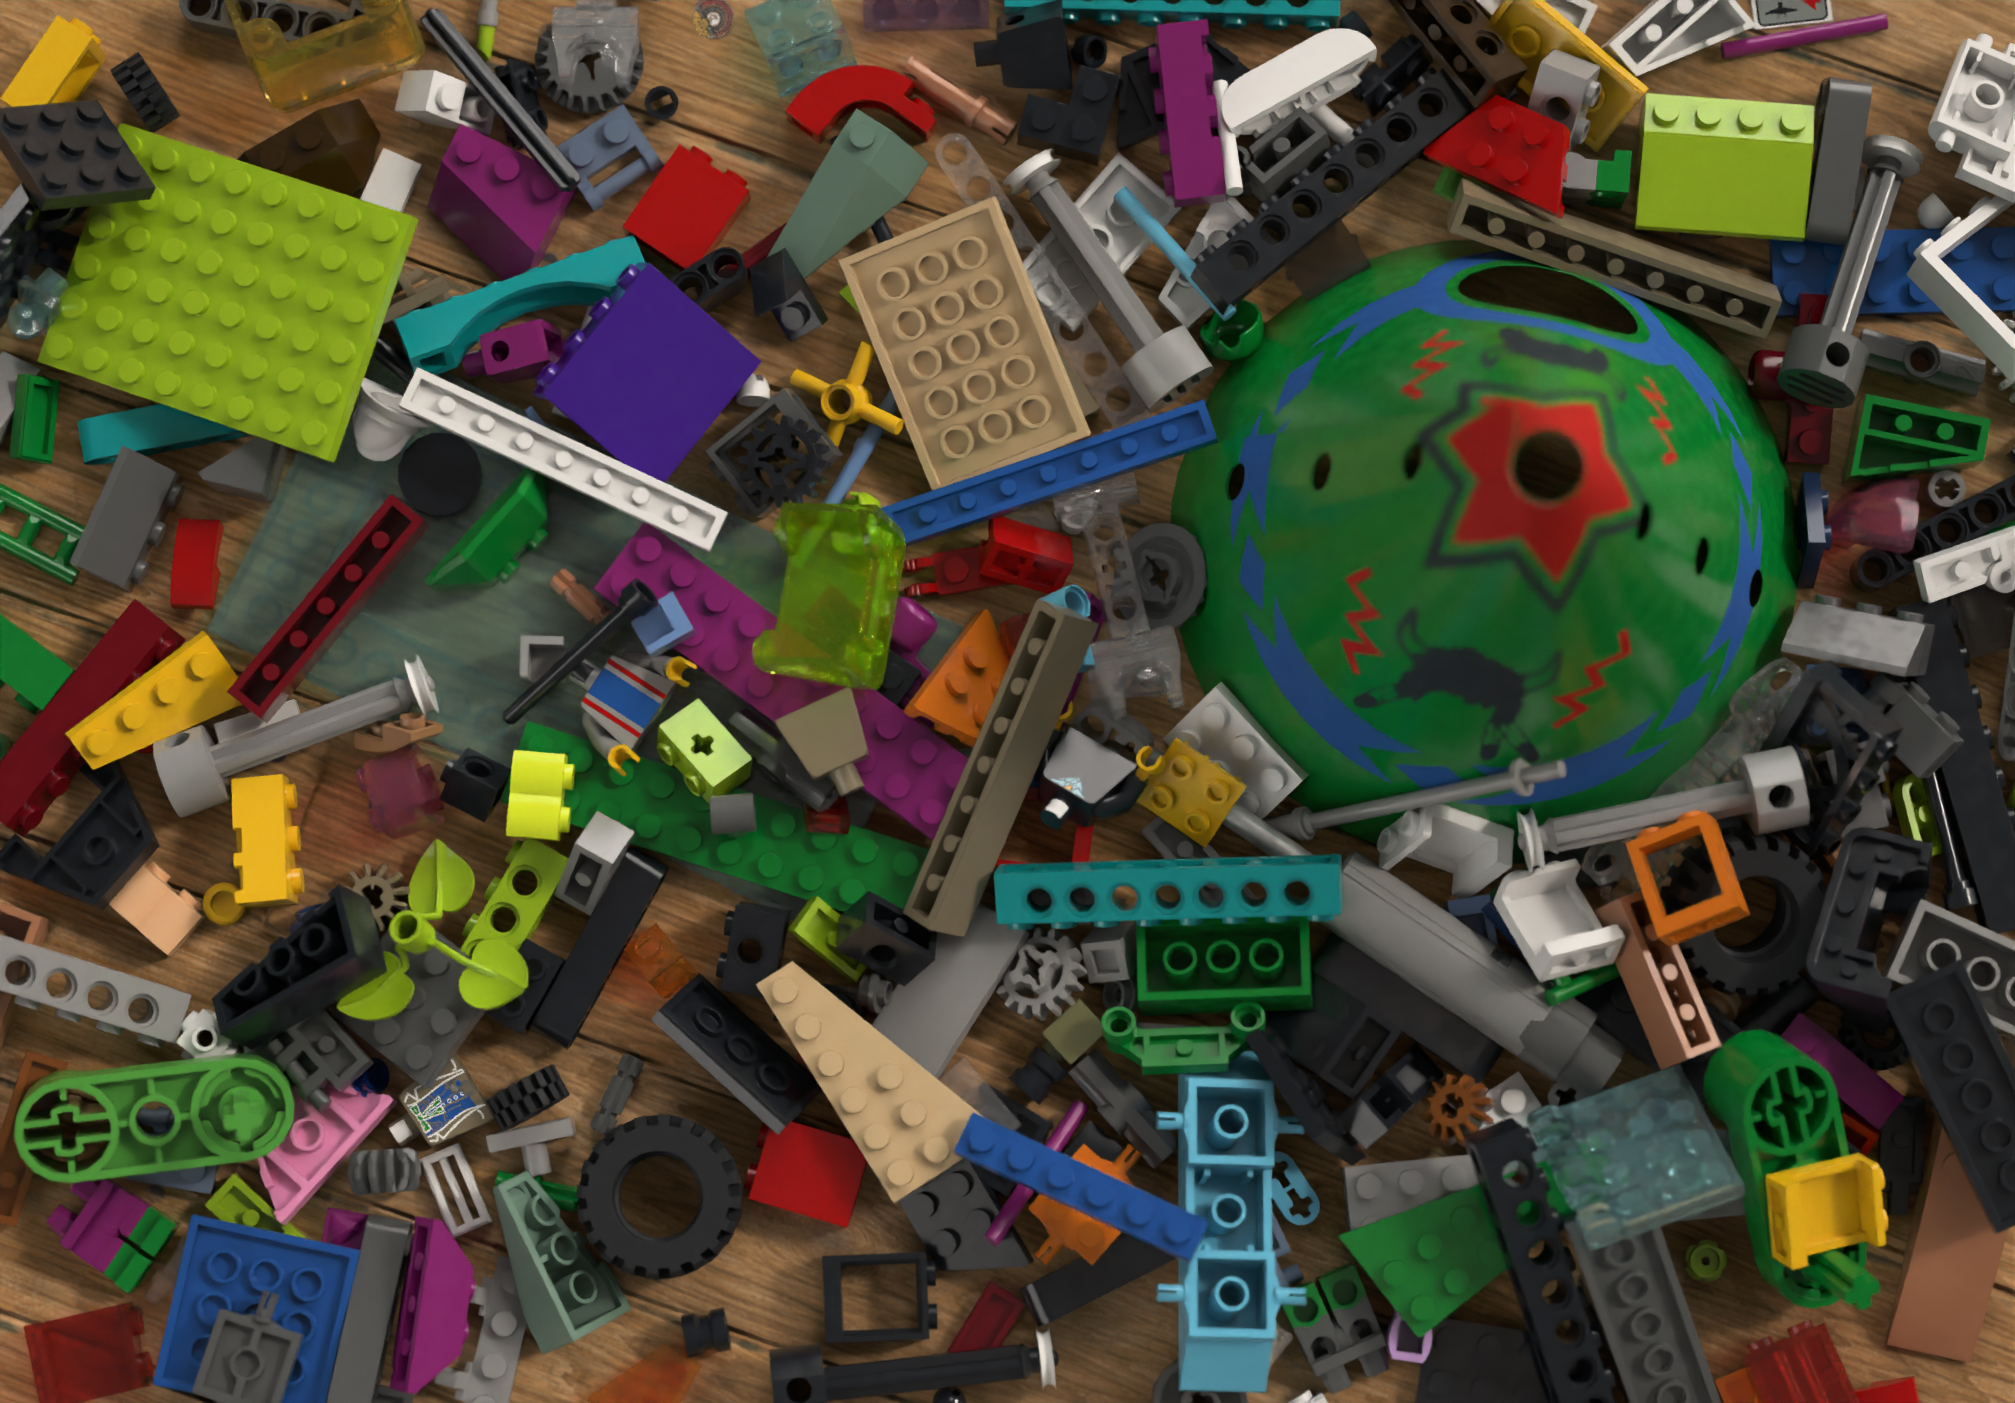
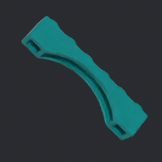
(445, 332)

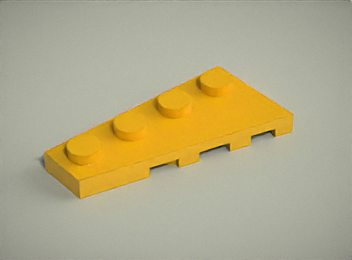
(162, 702)

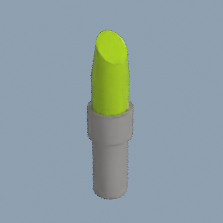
(487, 21)

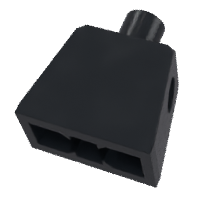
(1030, 48)

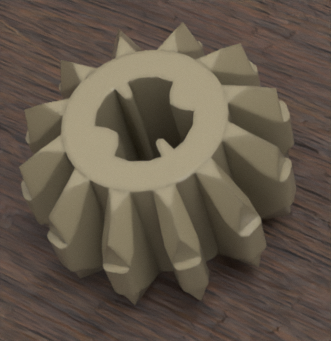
(389, 897)

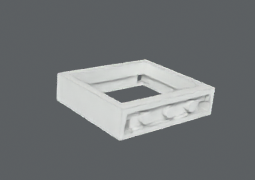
(1955, 297)

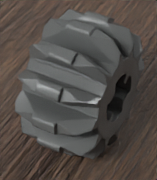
(384, 1171)

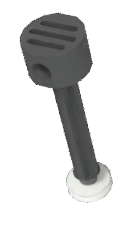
(1824, 359)

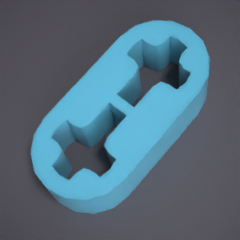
(1301, 1188)

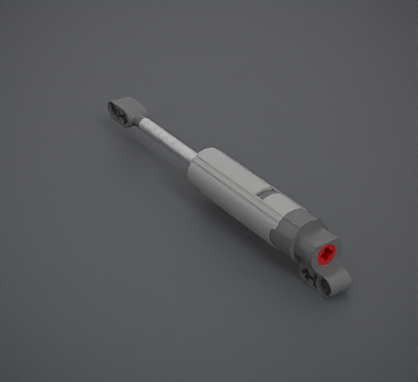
(1431, 950)

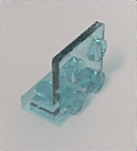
(800, 41)

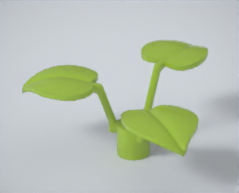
(438, 885)

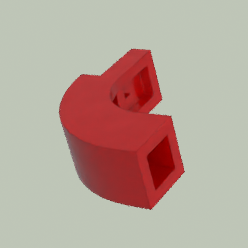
(859, 87)

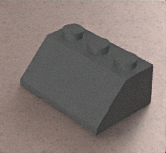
(128, 520)

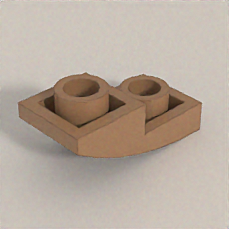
(392, 735)

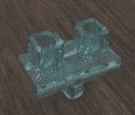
(36, 304)

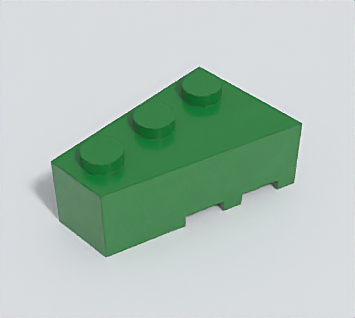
(1911, 439)

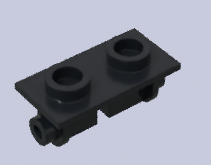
(1406, 62)
(522, 84)

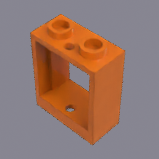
(1702, 916)

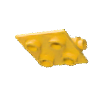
(1192, 792)

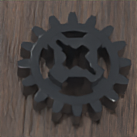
(784, 445)

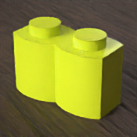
(538, 795)

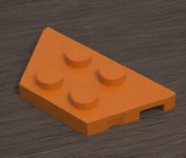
(963, 682)

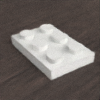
(1233, 737)

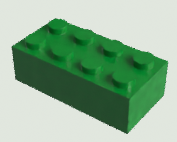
(1223, 964)

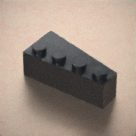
(304, 973)

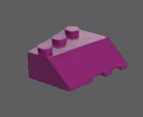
(497, 202)

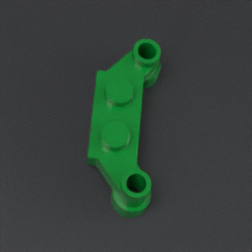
(1182, 1048)

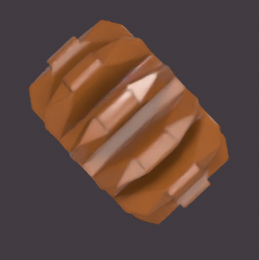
(1447, 1102)

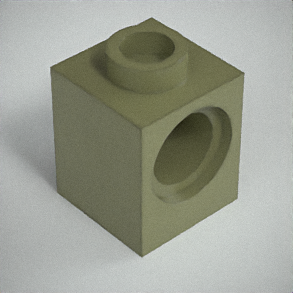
(1072, 1033)

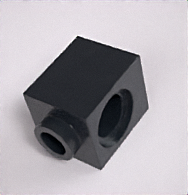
(474, 783)

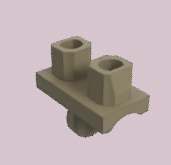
(430, 293)

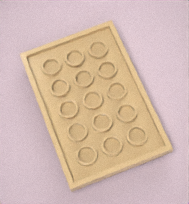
(964, 345)

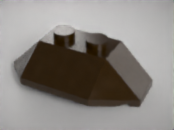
(324, 148)

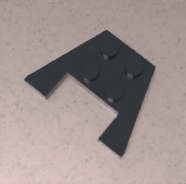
(97, 851)

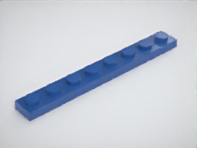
(1053, 473)

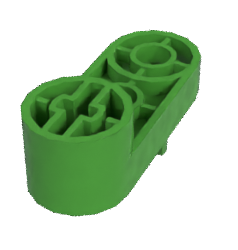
(194, 1089)

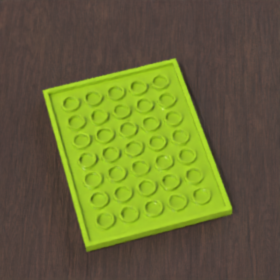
(232, 295)

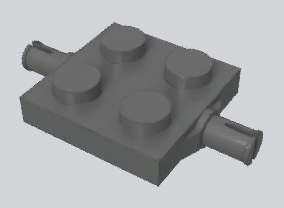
(248, 1356)

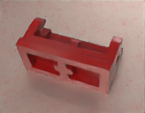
(1026, 555)

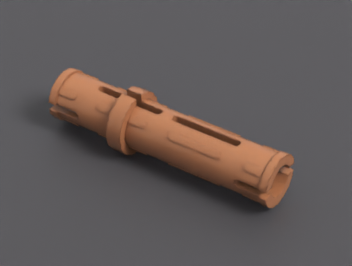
(961, 102)

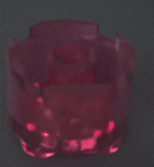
(401, 792)

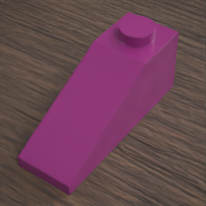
(1855, 1082)

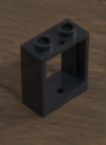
(834, 1297)

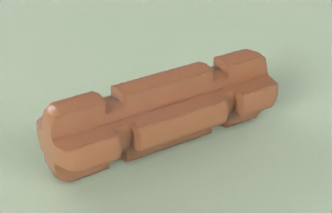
(579, 597)

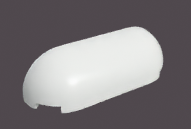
(1301, 76)

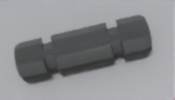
(617, 1094)

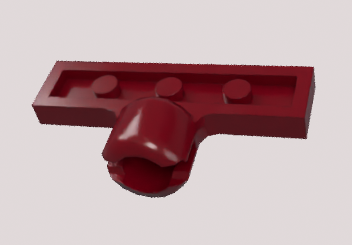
(1807, 425)

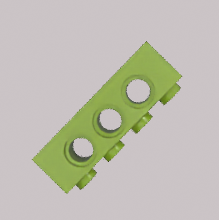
(502, 894)

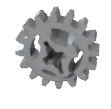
(1056, 975)

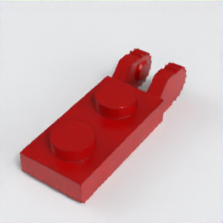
(954, 571)

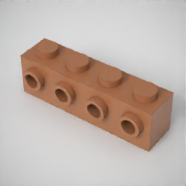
(1659, 985)

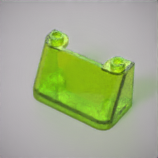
(834, 594)

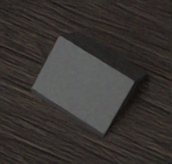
(248, 471)

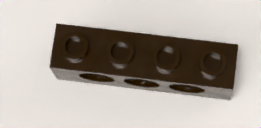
(1464, 46)

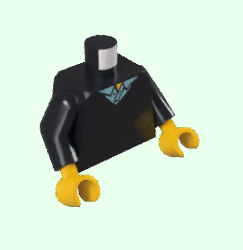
(1087, 779)

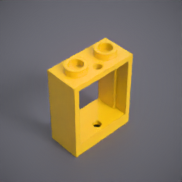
(58, 66)

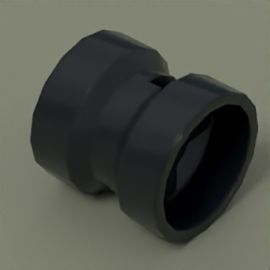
(1037, 1075)
(706, 1332)

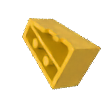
(266, 841)

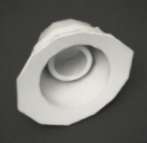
(381, 424)

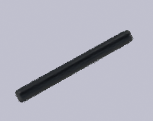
(500, 100)

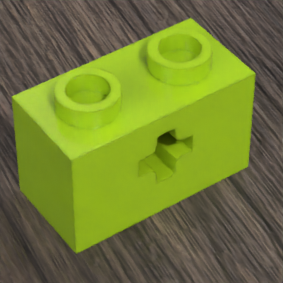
(701, 732)

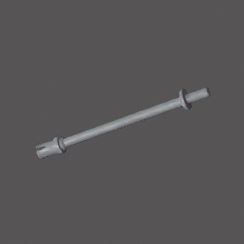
(1521, 777)

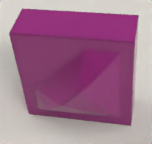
(344, 1228)

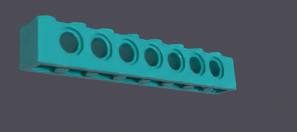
(1232, 14)
(1231, 874)

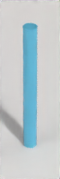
(1162, 240)

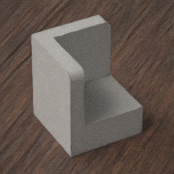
(539, 655)
(1110, 952)

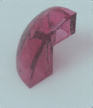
(1877, 515)

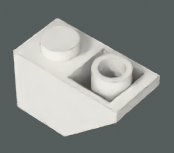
(443, 101)

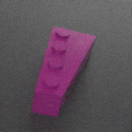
(1188, 113)

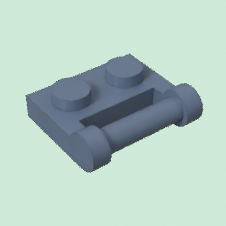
(604, 145)

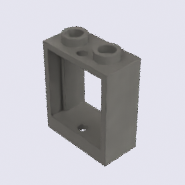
(728, 470)

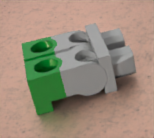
(1597, 181)

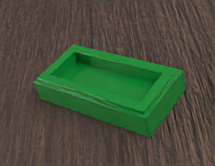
(34, 419)

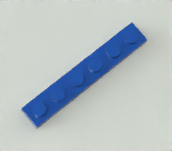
(1081, 1187)

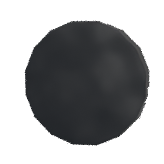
(440, 474)

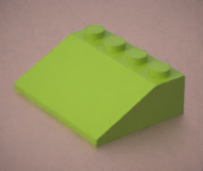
(1724, 167)

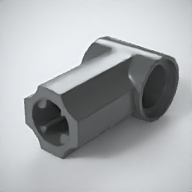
(733, 814)

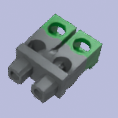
(1343, 1338)

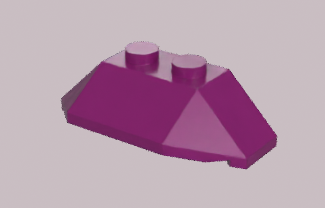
(431, 1307)

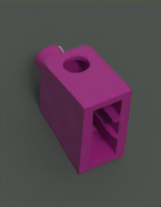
(529, 350)

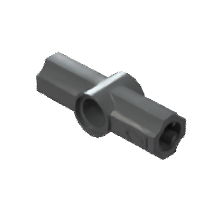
(1945, 368)
(778, 761)
(1123, 1108)

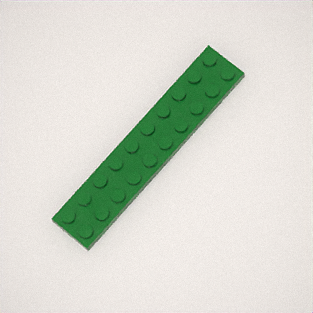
(678, 824)

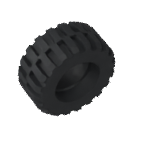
(1785, 942)
(601, 1187)

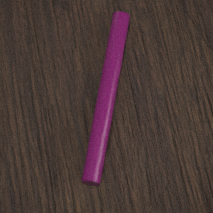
(1804, 36)
(1022, 1194)

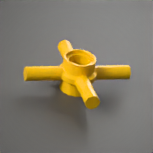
(860, 396)

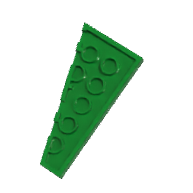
(1437, 1252)

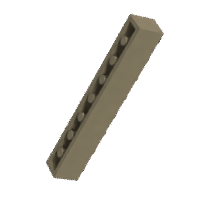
(1614, 259)
(1000, 768)

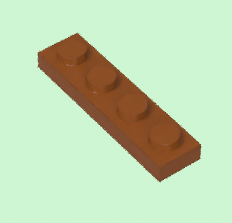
(14, 1172)

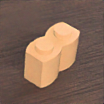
(158, 909)

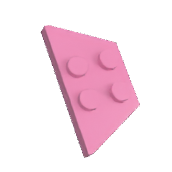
(318, 1145)

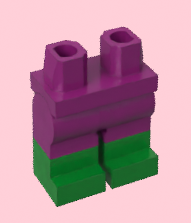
(99, 1226)

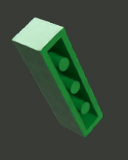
(29, 667)

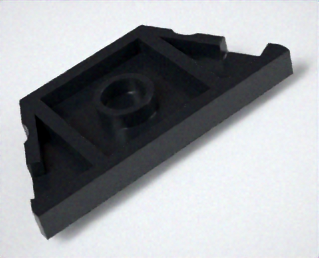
(1136, 102)
(953, 1218)

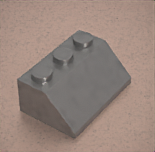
(1860, 636)

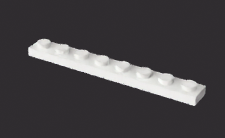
(563, 460)

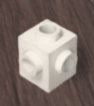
(194, 1027)

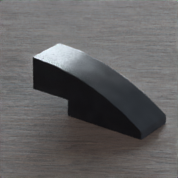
(1390, 1096)

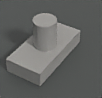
(532, 1142)

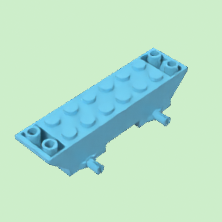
(1225, 1177)

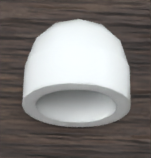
(1934, 213)
(754, 392)

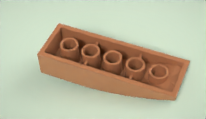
(1946, 1261)

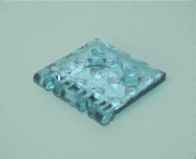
(1635, 1157)

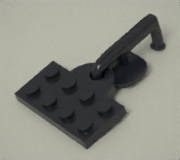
(21, 236)

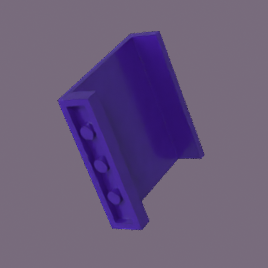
(646, 372)

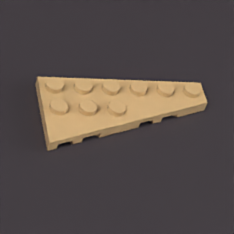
(885, 1099)

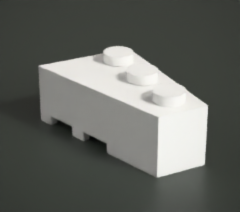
(1673, 30)

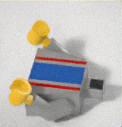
(626, 700)

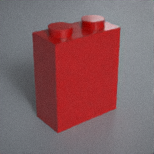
(687, 208)
(807, 1172)

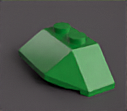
(498, 538)

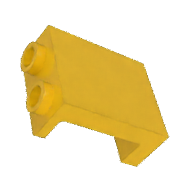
(1825, 1208)

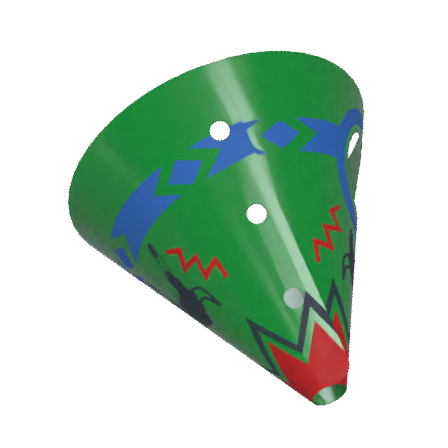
(1447, 615)

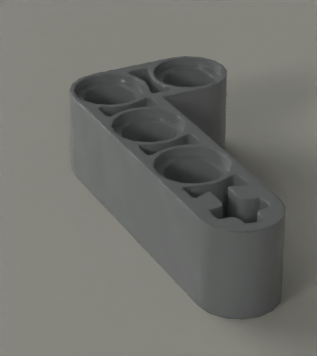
(1837, 158)

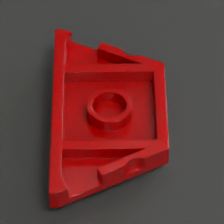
(1509, 152)

